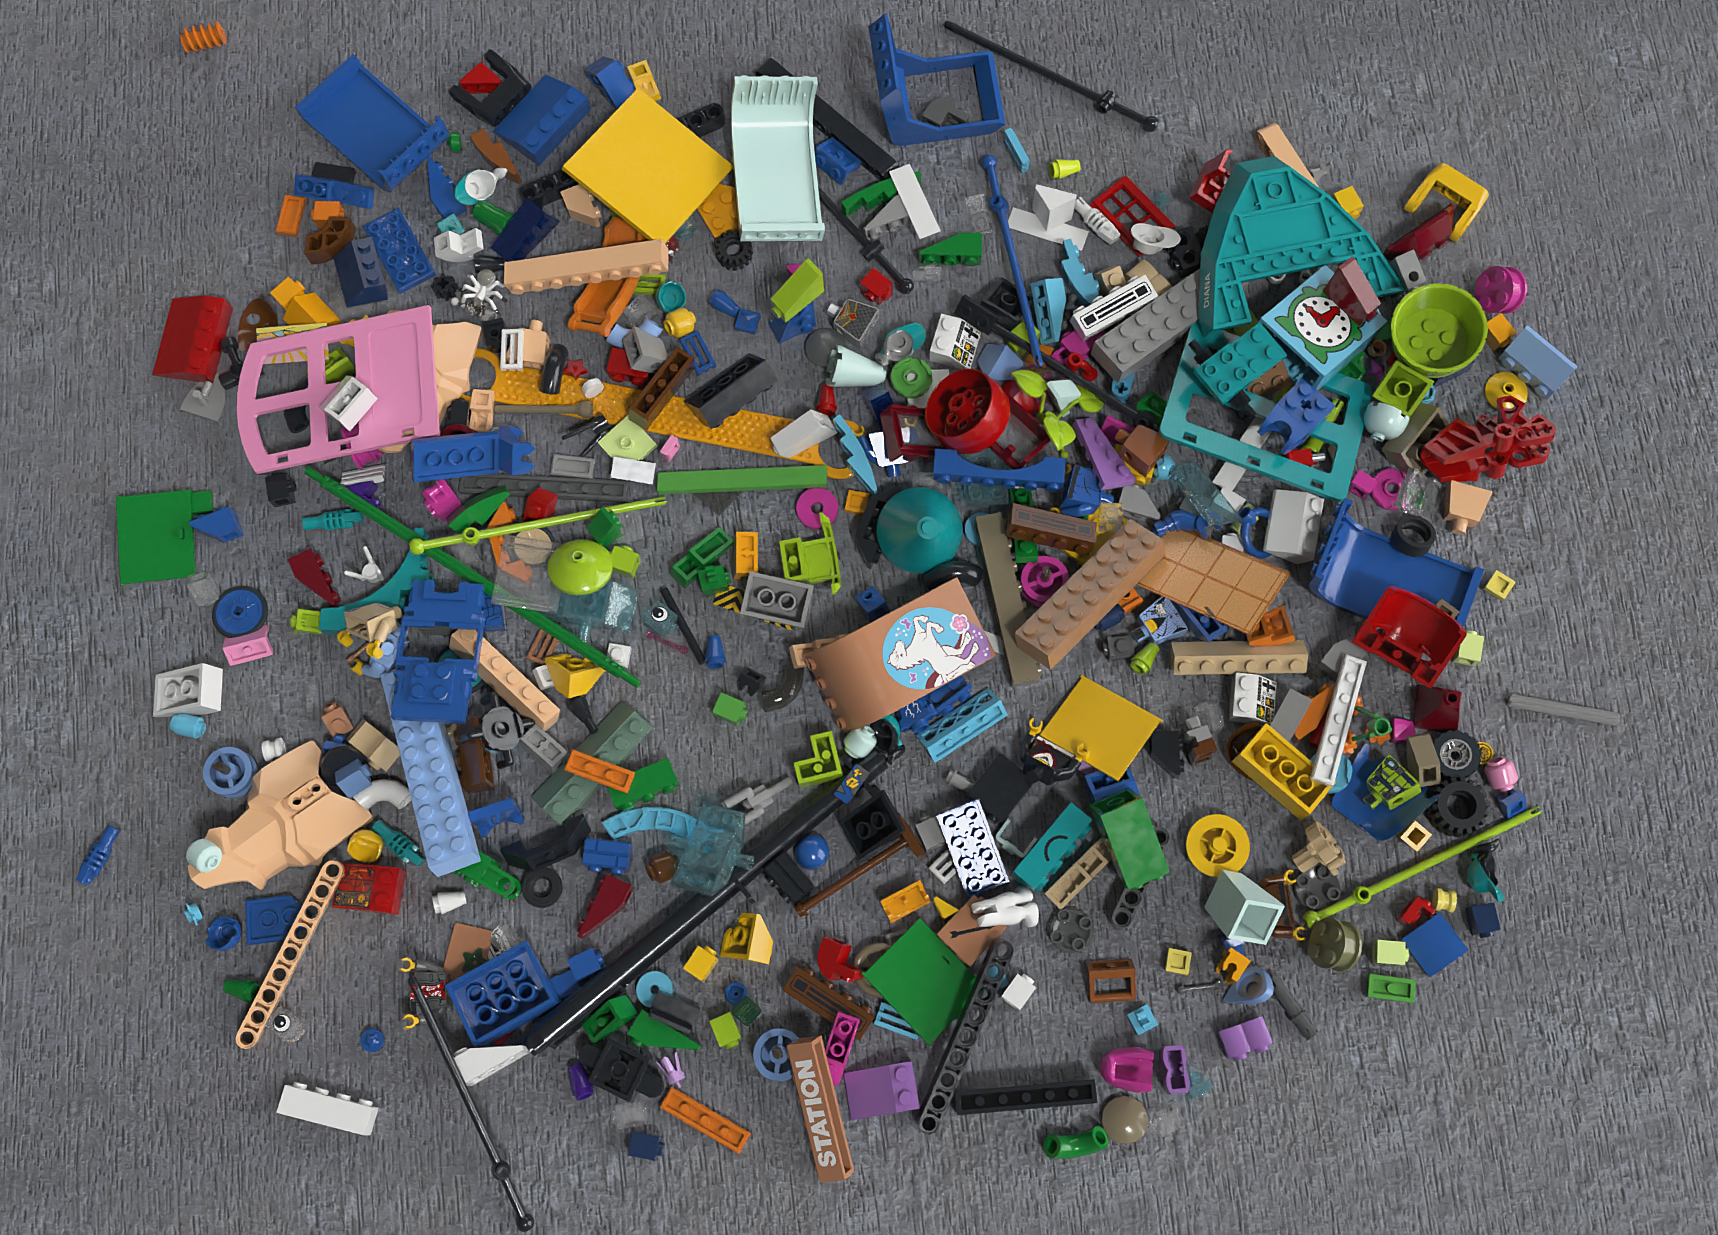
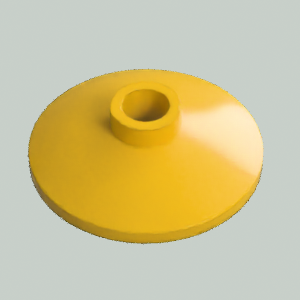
(1496, 388)

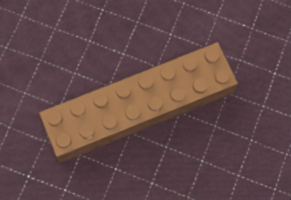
(1090, 594)

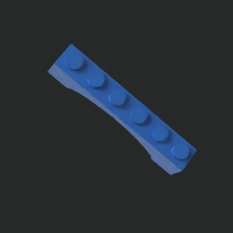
(952, 468)

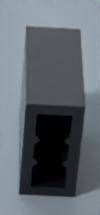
(1000, 789)

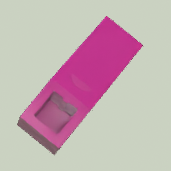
(840, 1045)

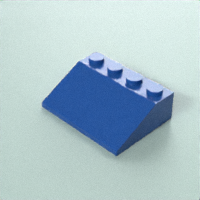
(543, 118)
(502, 995)

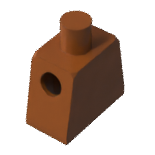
(1141, 448)

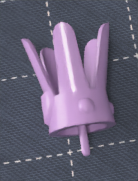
(672, 1073)

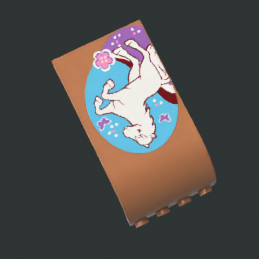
(900, 656)

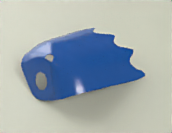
(1379, 821)

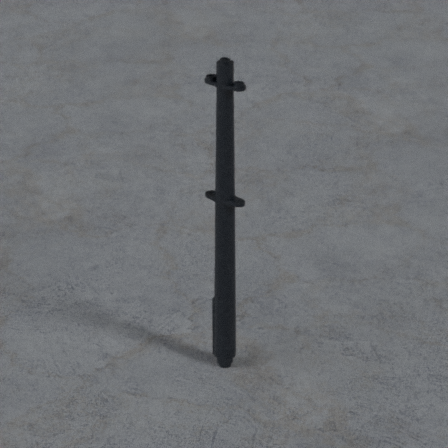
(612, 979)

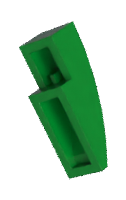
(477, 509)
(700, 556)

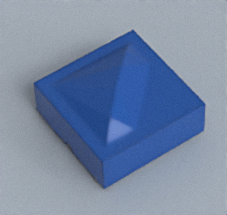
(747, 321)

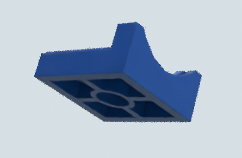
(492, 815)

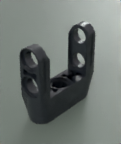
(502, 99)

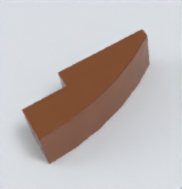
(494, 154)

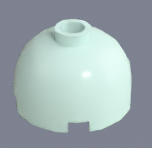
(1384, 421)

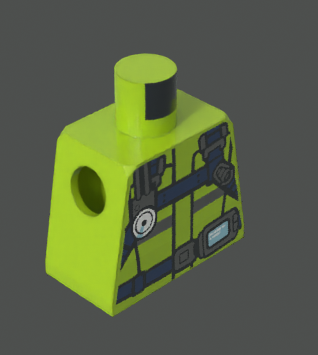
(1390, 785)

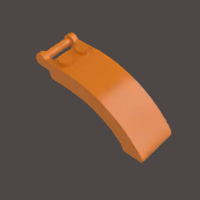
(607, 300)

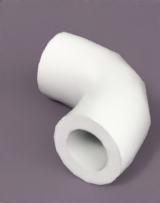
(384, 791)

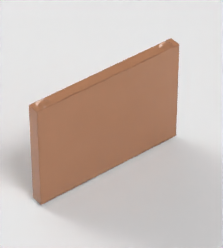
(467, 940)

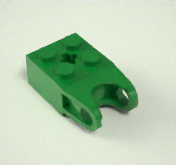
(488, 873)

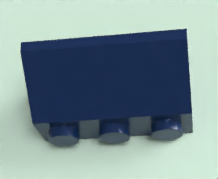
(360, 273)

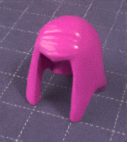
(1128, 1069)

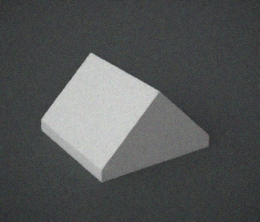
(1053, 206)

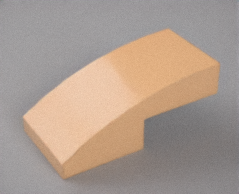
(482, 410)

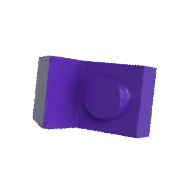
(366, 490)

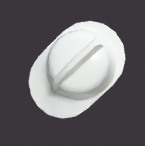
(1153, 239)

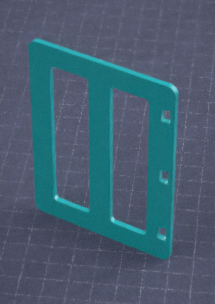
(1344, 437)

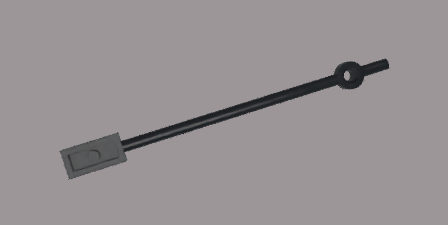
(986, 322)

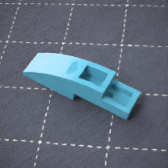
(1074, 275)

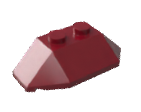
(1425, 237)

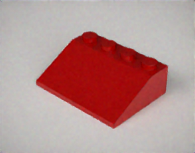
(193, 338)

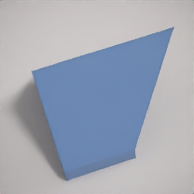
(999, 362)

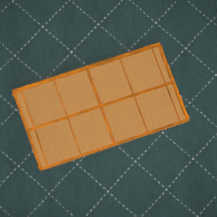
(1215, 580)

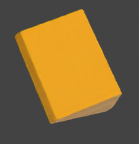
(309, 310)

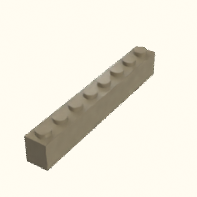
(1005, 596)

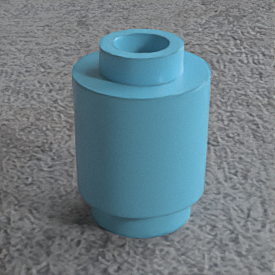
(187, 725)

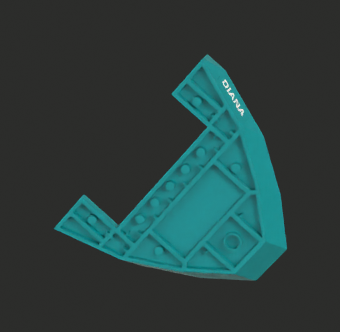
(1272, 226)

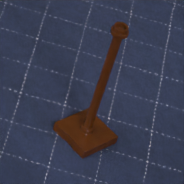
(907, 840)

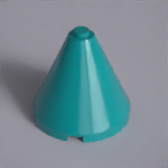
(919, 529)

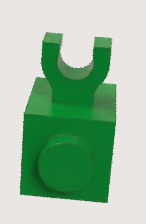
(714, 580)

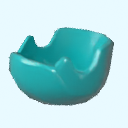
(670, 296)

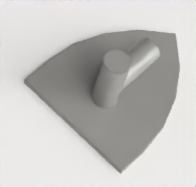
(206, 400)

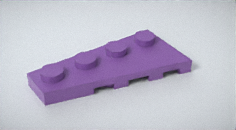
(1105, 460)

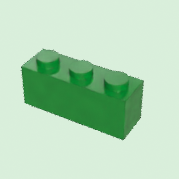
(646, 784)

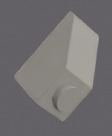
(1138, 505)

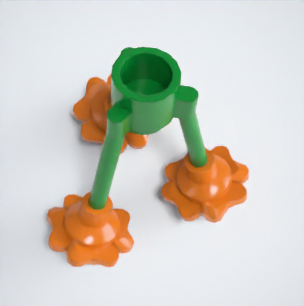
(1377, 730)

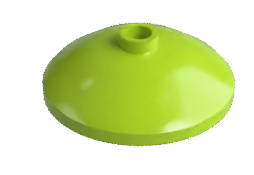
(580, 575)

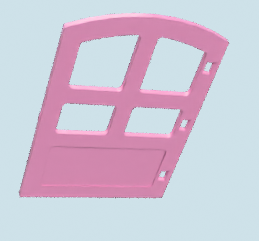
(390, 359)

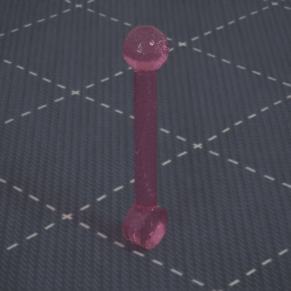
(683, 650)

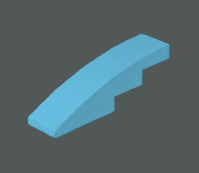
(858, 462)

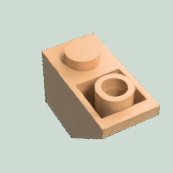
(580, 206)

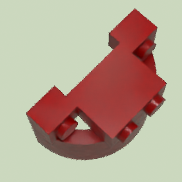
(1409, 630)

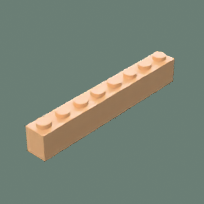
(586, 266)

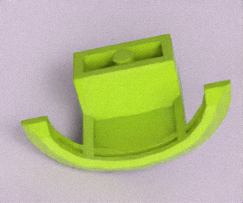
(812, 560)

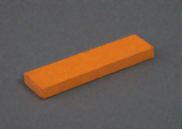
(705, 1120)

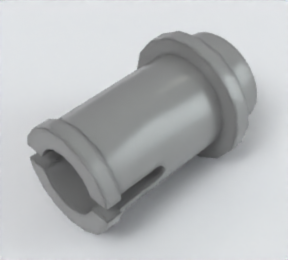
(959, 781)

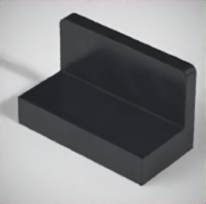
(673, 1011)

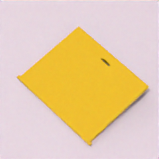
(1104, 723)

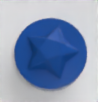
(735, 992)
(372, 1040)

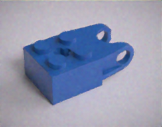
(1297, 415)

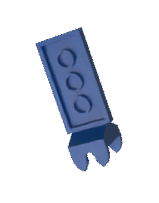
(470, 455)

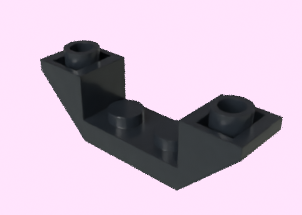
(869, 549)
(551, 852)

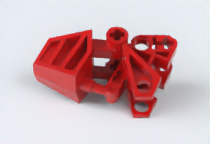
(1460, 447)

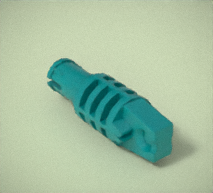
(333, 520)
(399, 844)

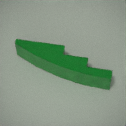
(872, 196)

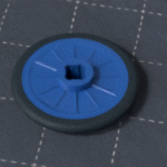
(228, 606)

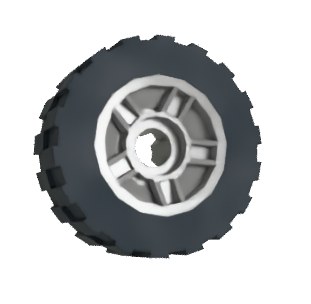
(1457, 743)

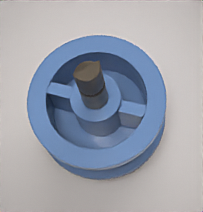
(229, 772)
(771, 1054)

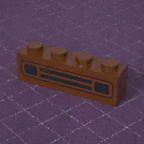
(661, 388)
(1051, 529)
(825, 1001)

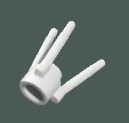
(370, 571)

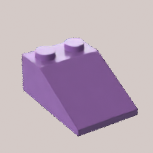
(881, 1090)

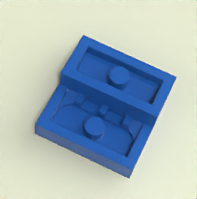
(1434, 944)

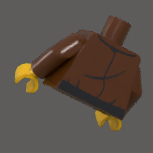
(1278, 887)

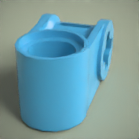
(1124, 387)

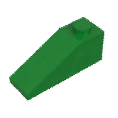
(657, 1034)

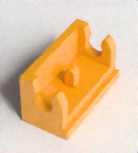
(745, 554)
(905, 901)
(1234, 964)

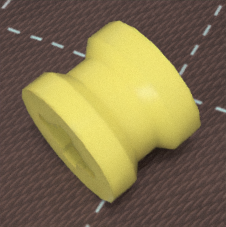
(1444, 900)

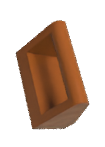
(1111, 969)

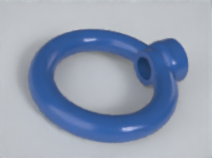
(1248, 519)

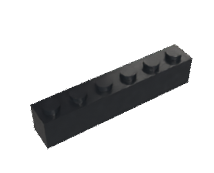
(1026, 1097)

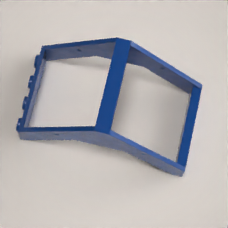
(895, 64)

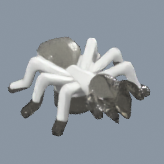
(483, 292)

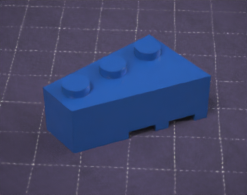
(801, 323)

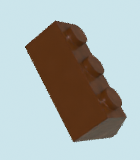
(474, 760)

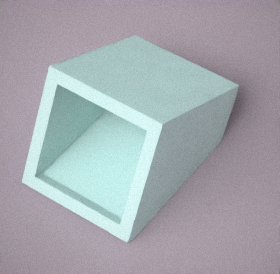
(1243, 908)

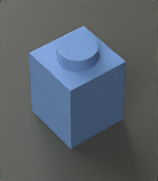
(353, 778)

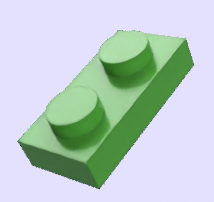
(1390, 988)

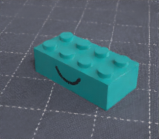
(1051, 848)

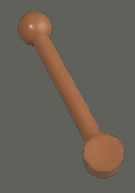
(352, 657)

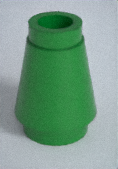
(242, 989)

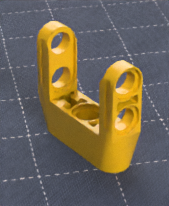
(1455, 188)

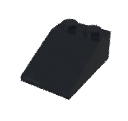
(872, 825)

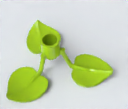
(1058, 431)

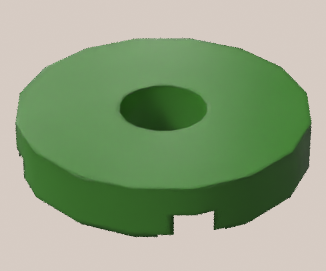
(911, 389)

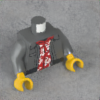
(432, 982)

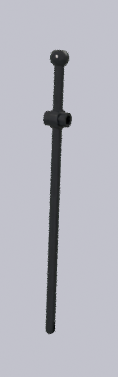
(1105, 101)
(872, 249)
(525, 1220)

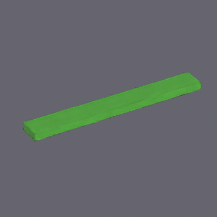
(742, 479)

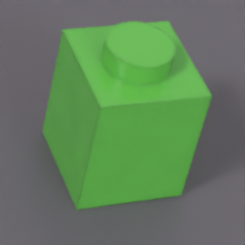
(730, 709)

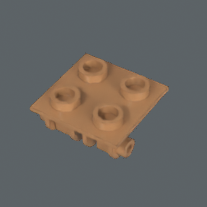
(1272, 381)

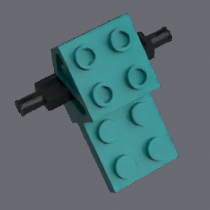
(1237, 366)

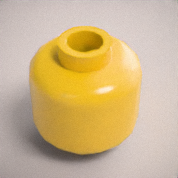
(679, 322)

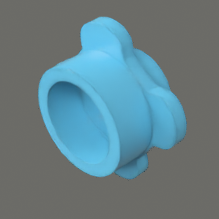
(193, 913)

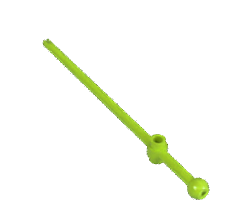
(418, 546)
(1312, 917)

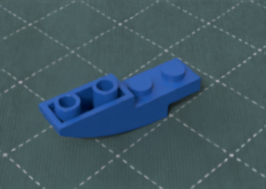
(334, 190)

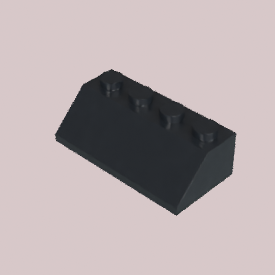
(731, 390)

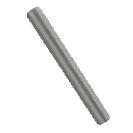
(1563, 709)

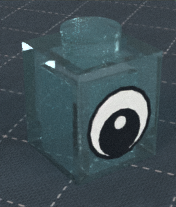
(660, 620)

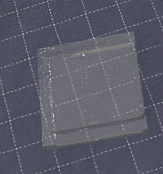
(524, 577)

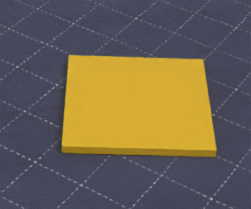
(648, 167)

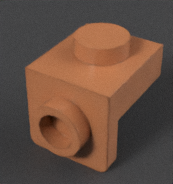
(336, 719)

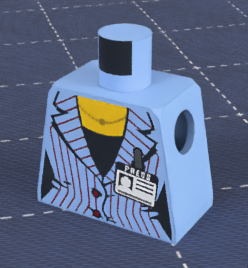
(1159, 623)

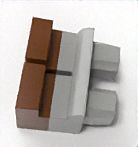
(1199, 739)

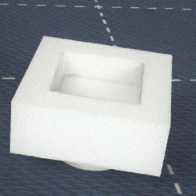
(620, 654)
(543, 677)

